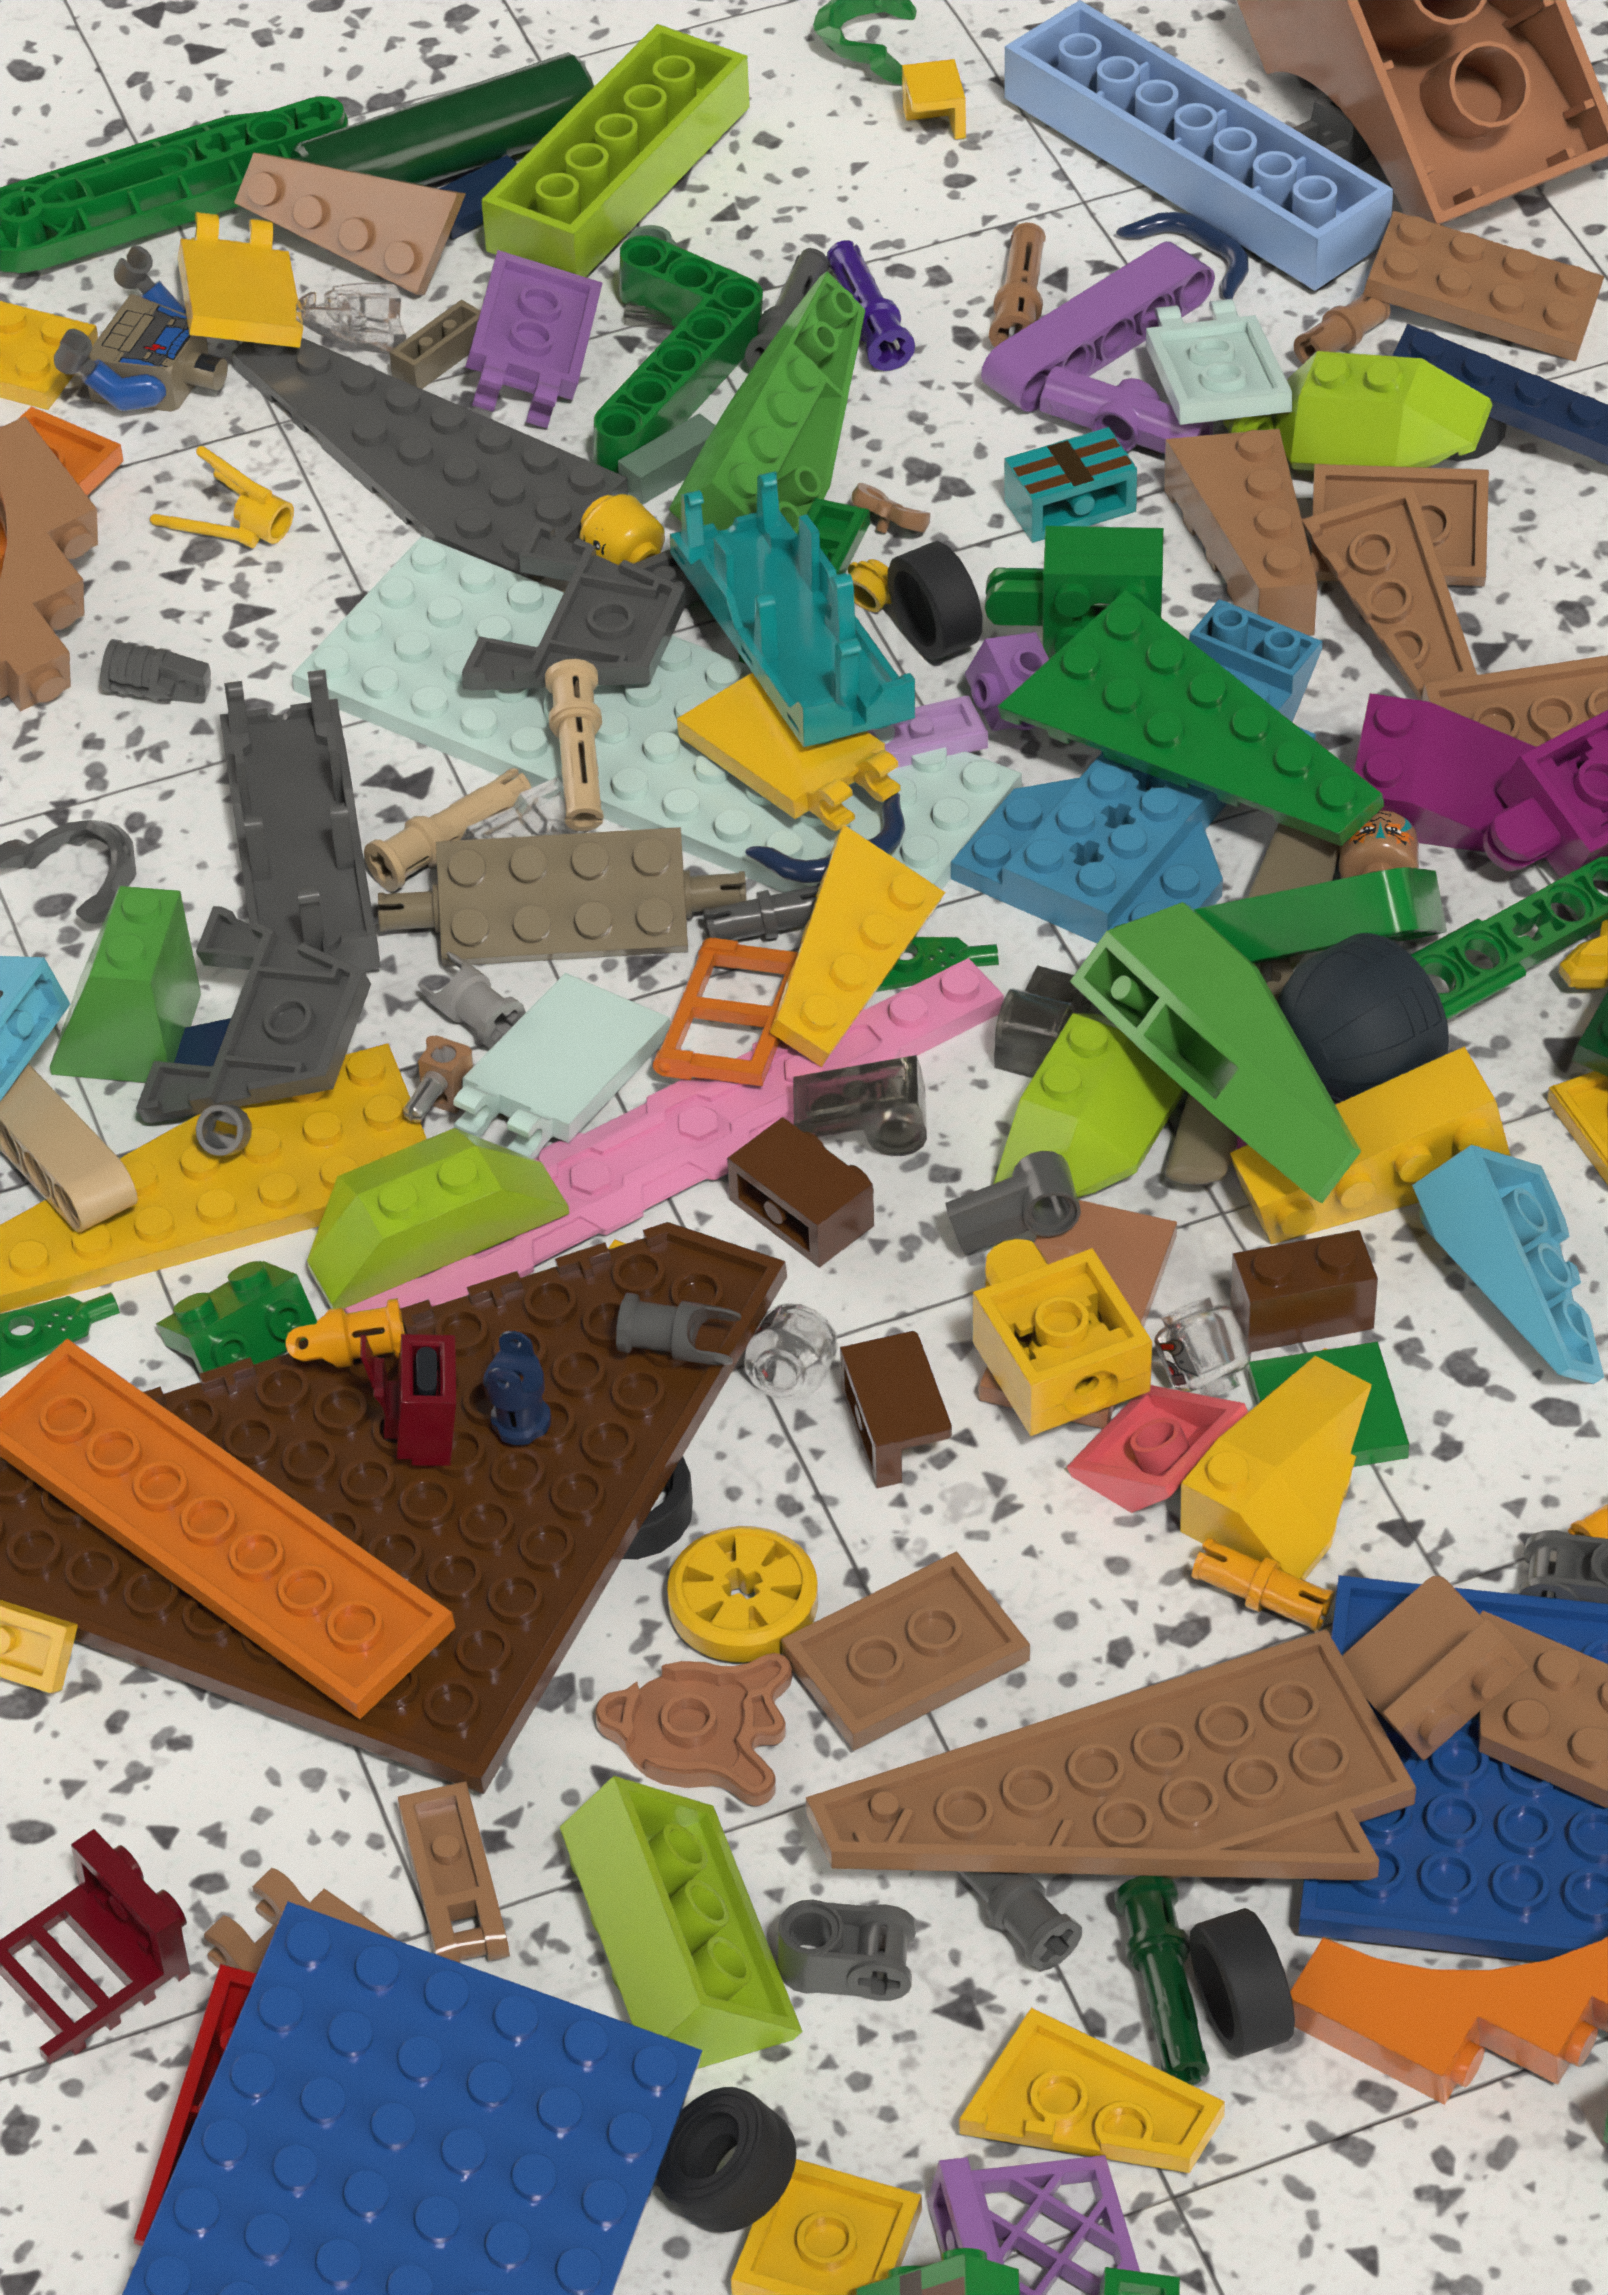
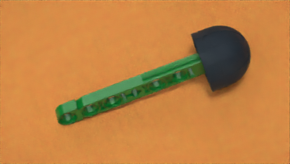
(1374, 1012)

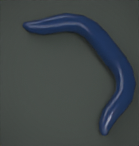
(1203, 234)
(813, 870)

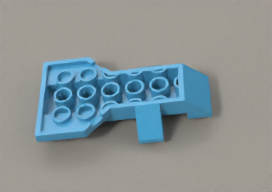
(1117, 837)

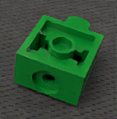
(1079, 570)

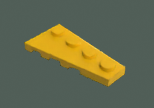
(855, 936)

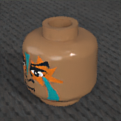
(1380, 845)

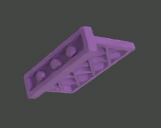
(965, 2221)

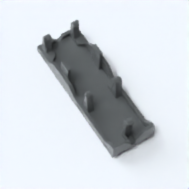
(299, 824)

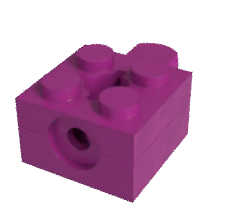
(1555, 803)

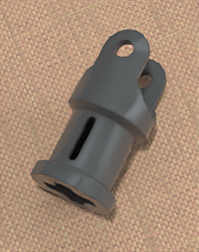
(669, 1328)

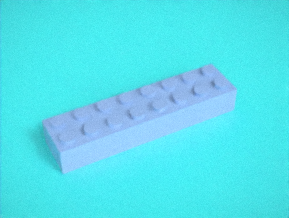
(1198, 144)

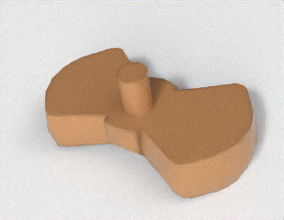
(888, 510)

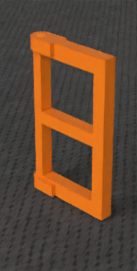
(724, 953)

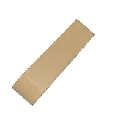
(62, 1154)

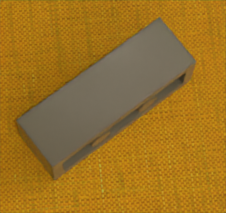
(435, 346)

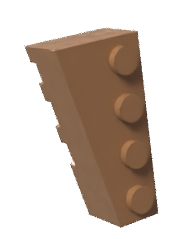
(1248, 518)

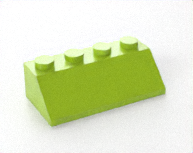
(677, 1921)

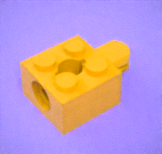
(1058, 1335)

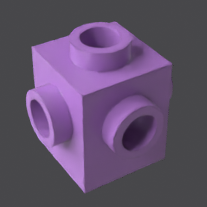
(999, 670)

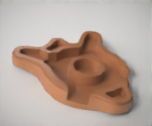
(702, 1724)

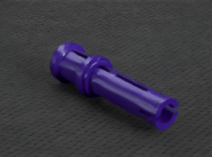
(881, 316)

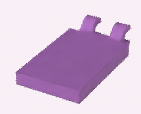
(532, 333)

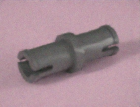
(761, 915)

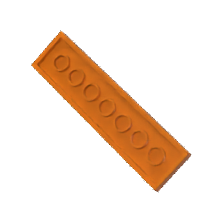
(218, 1529)

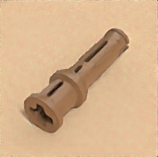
(1014, 290)

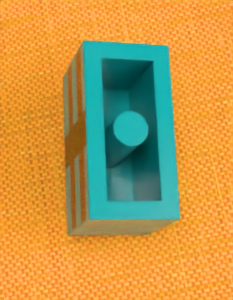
(1070, 483)

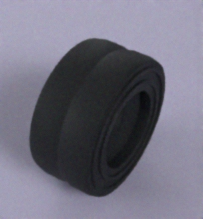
(748, 2181)

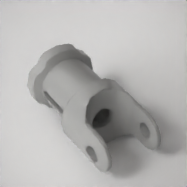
(473, 1001)

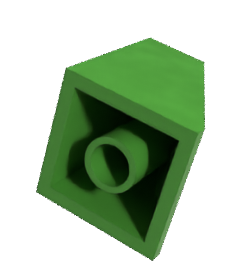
(132, 992)

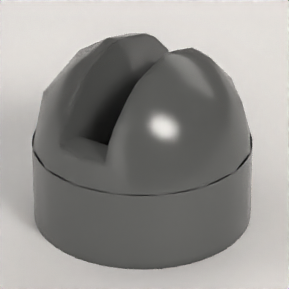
(219, 1142)

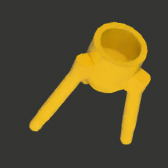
(256, 509)

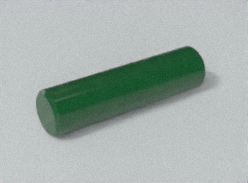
(458, 127)

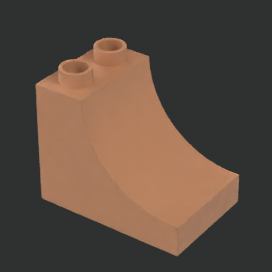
(1447, 92)

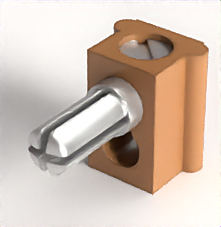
(441, 1077)

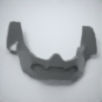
(122, 863)

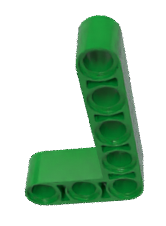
(714, 322)
(1312, 918)

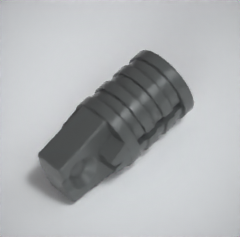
(153, 673)

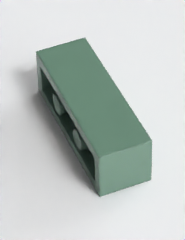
(665, 459)

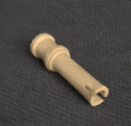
(576, 722)
(416, 845)

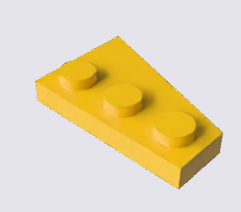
(1089, 2100)

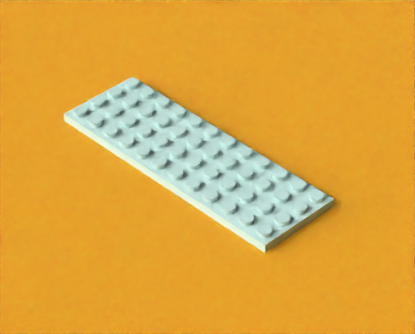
(402, 668)

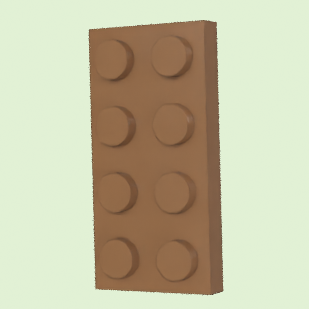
(1484, 285)

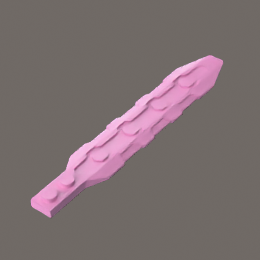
(695, 1127)

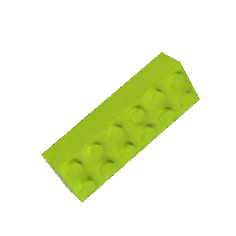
(617, 151)

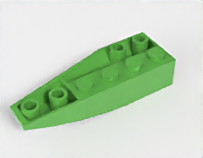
(784, 414)
(1222, 1038)

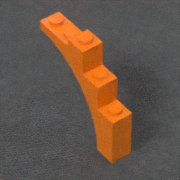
(1431, 2022)

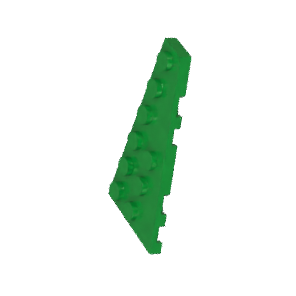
(1184, 718)

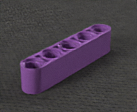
(1097, 323)

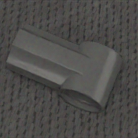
(1034, 1199)

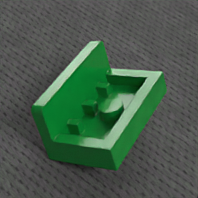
(239, 1318)

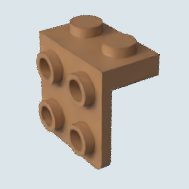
(1432, 1665)

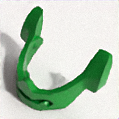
(837, 12)

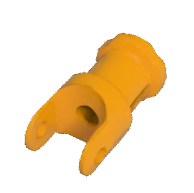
(335, 1333)

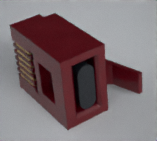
(422, 1400)

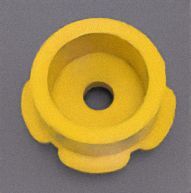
(870, 584)

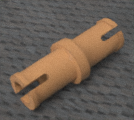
(1342, 327)

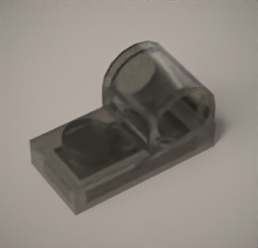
(1034, 1019)
(874, 1097)

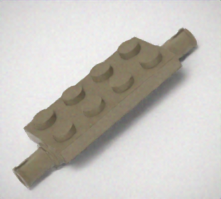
(561, 897)

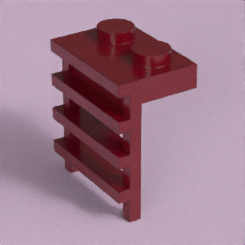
(121, 1922)

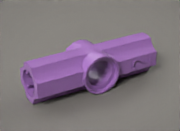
(1128, 409)

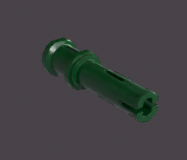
(1159, 1953)

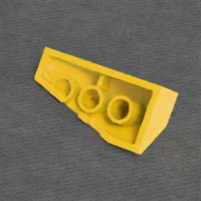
(1280, 1471)

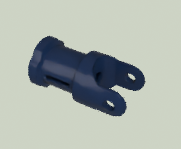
(511, 1395)

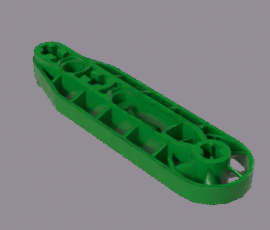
(148, 184)

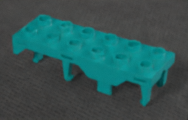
(791, 619)

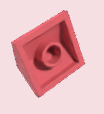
(1153, 1445)

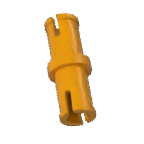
(1262, 1584)

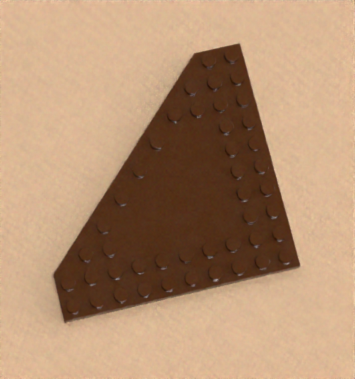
(499, 1538)

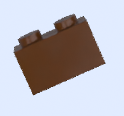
(801, 1191)
(1304, 1290)

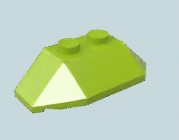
(1378, 412)
(1092, 1104)
(425, 1213)

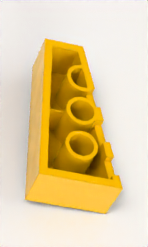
(1402, 1134)

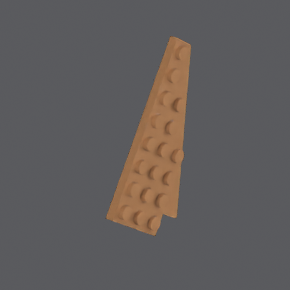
(1194, 1777)

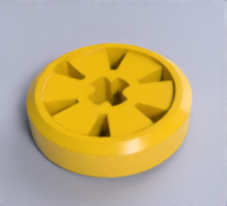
(753, 1561)

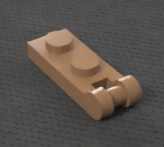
(452, 1872)

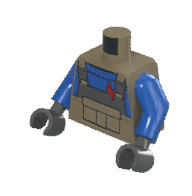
(144, 350)

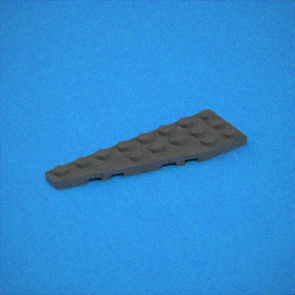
(432, 459)

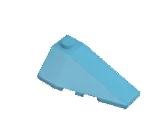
(1506, 1235)

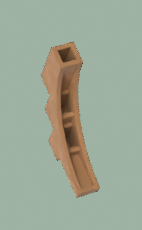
(40, 591)

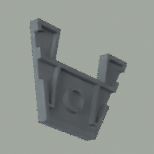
(606, 616)
(284, 1029)

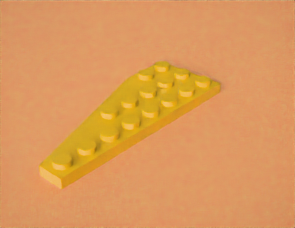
(212, 1203)

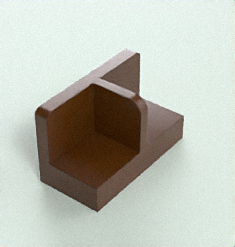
(892, 1401)

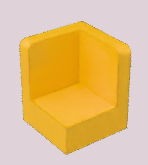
(935, 91)

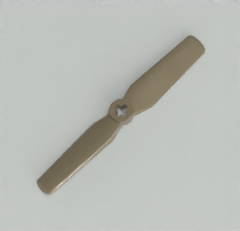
(1291, 862)

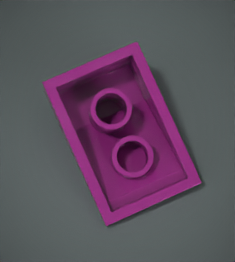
(1436, 768)

